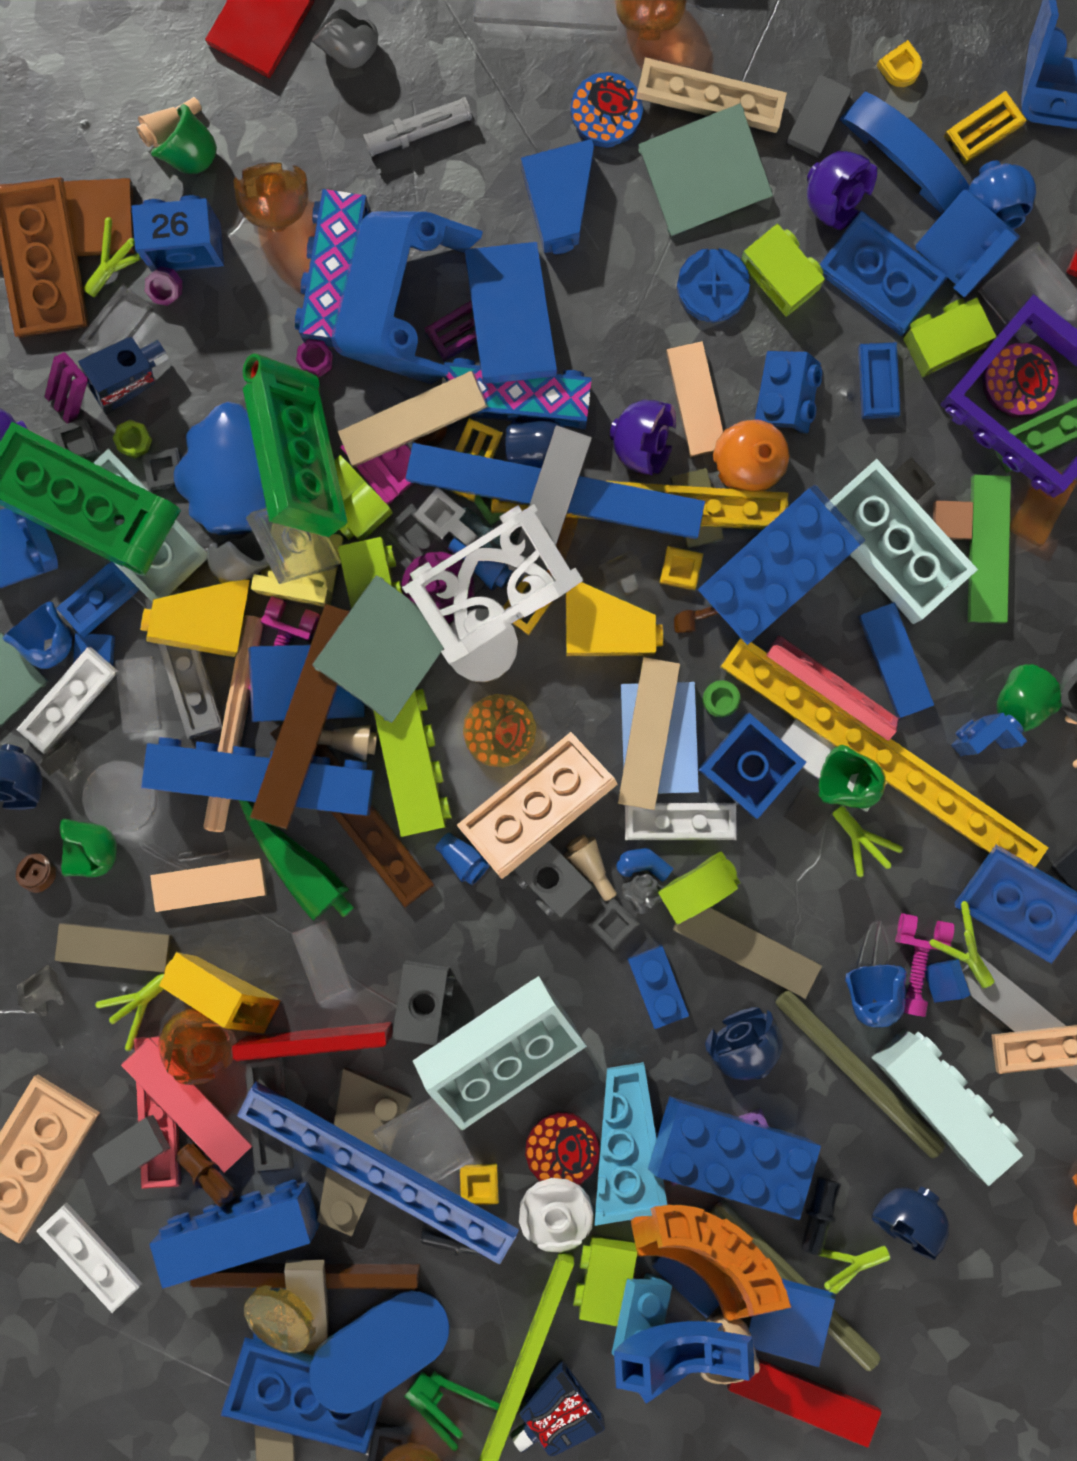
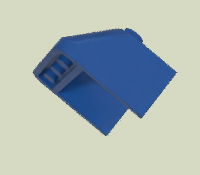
(1049, 77)
(372, 285)

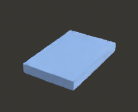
(680, 758)

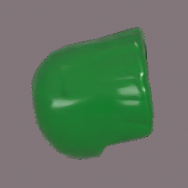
(189, 147)
(1029, 696)
(836, 773)
(87, 849)

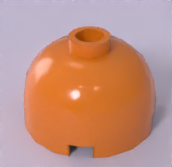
(751, 456)

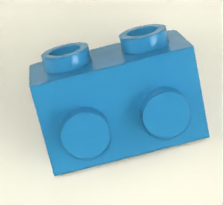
(642, 1306)

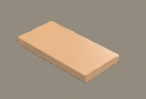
(537, 805)
(37, 1150)

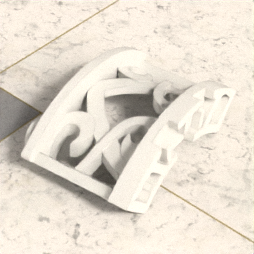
(471, 630)

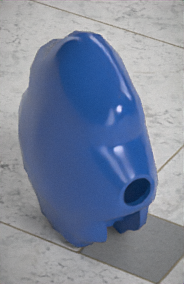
(221, 471)

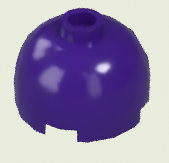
(838, 186)
(642, 435)

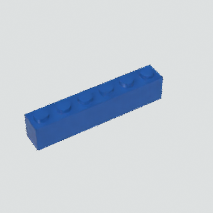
(241, 774)

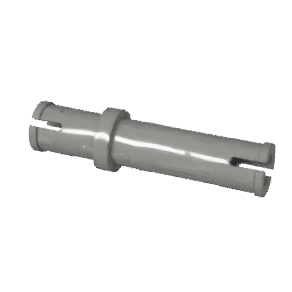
(376, 140)

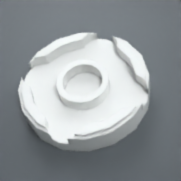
(489, 659)
(556, 1215)

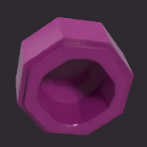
(163, 286)
(314, 357)

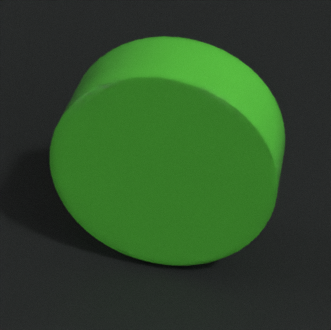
(721, 699)

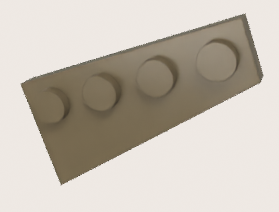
(361, 1108)

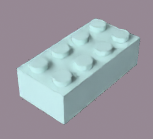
(902, 543)
(499, 1053)
(950, 1109)

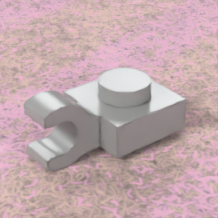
(442, 516)

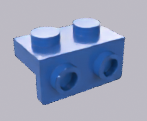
(789, 390)
(977, 735)

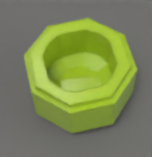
(132, 439)

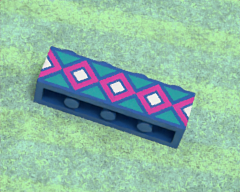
(330, 255)
(549, 398)

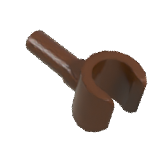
(685, 620)

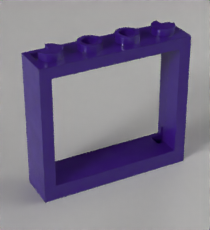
(989, 432)

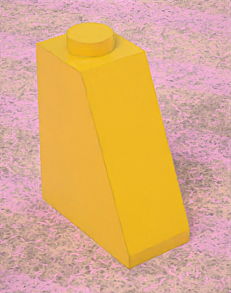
(199, 618)
(608, 626)
(219, 994)

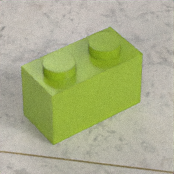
(783, 269)
(949, 336)
(607, 1268)

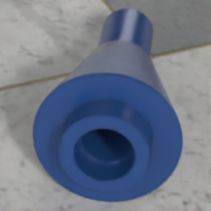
(490, 572)

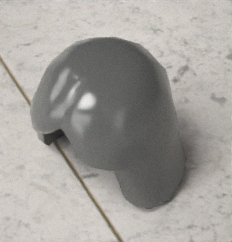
(347, 38)
(236, 559)

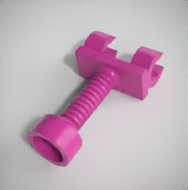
(272, 616)
(905, 934)

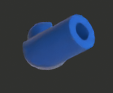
(643, 860)

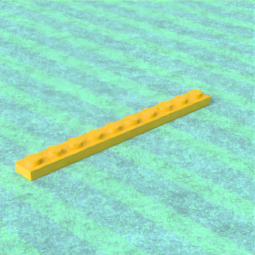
(901, 767)

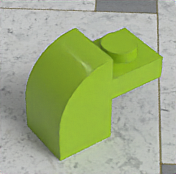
(700, 888)

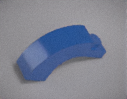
(678, 1349)

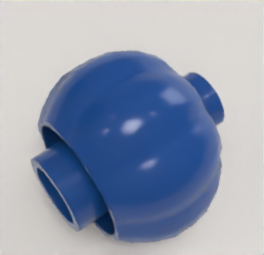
(1005, 191)

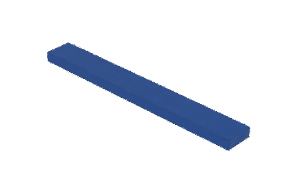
(590, 498)
(378, 1172)

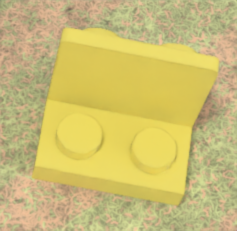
(312, 589)

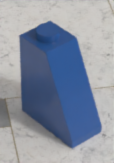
(558, 193)

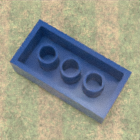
(781, 564)
(734, 1158)
(234, 1233)

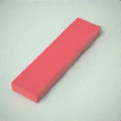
(833, 687)
(187, 1107)
(164, 1169)

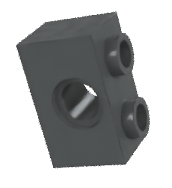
(565, 893)
(410, 1022)

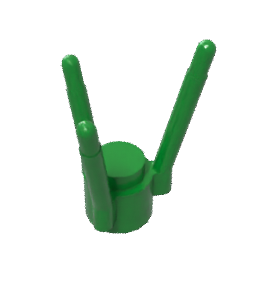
(425, 1395)

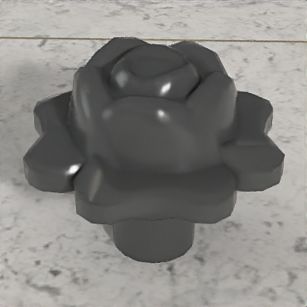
(642, 892)

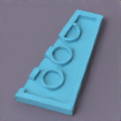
(627, 1143)

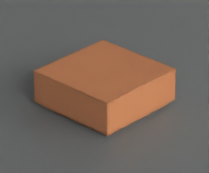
(954, 518)

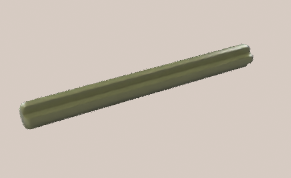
(860, 1074)
(838, 1327)

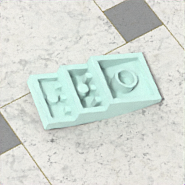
(177, 556)

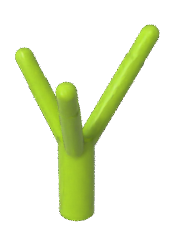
(110, 266)
(859, 835)
(972, 957)
(138, 999)
(858, 1263)

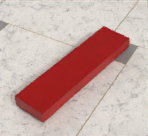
(810, 1402)

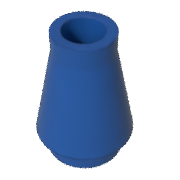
(462, 858)

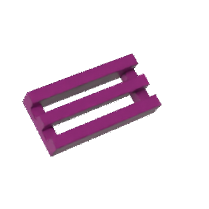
(462, 344)
(61, 382)

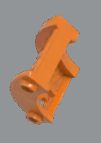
(717, 1252)

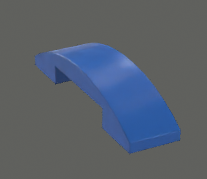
(908, 148)

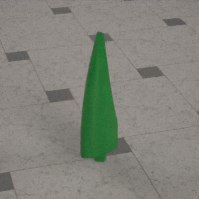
(303, 874)

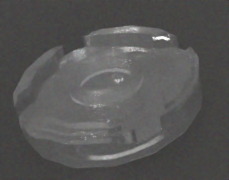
(116, 797)

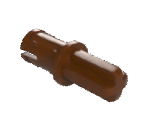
(205, 1174)

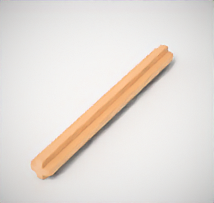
(234, 714)

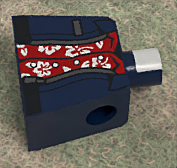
(121, 371)
(557, 1413)

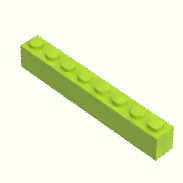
(406, 739)

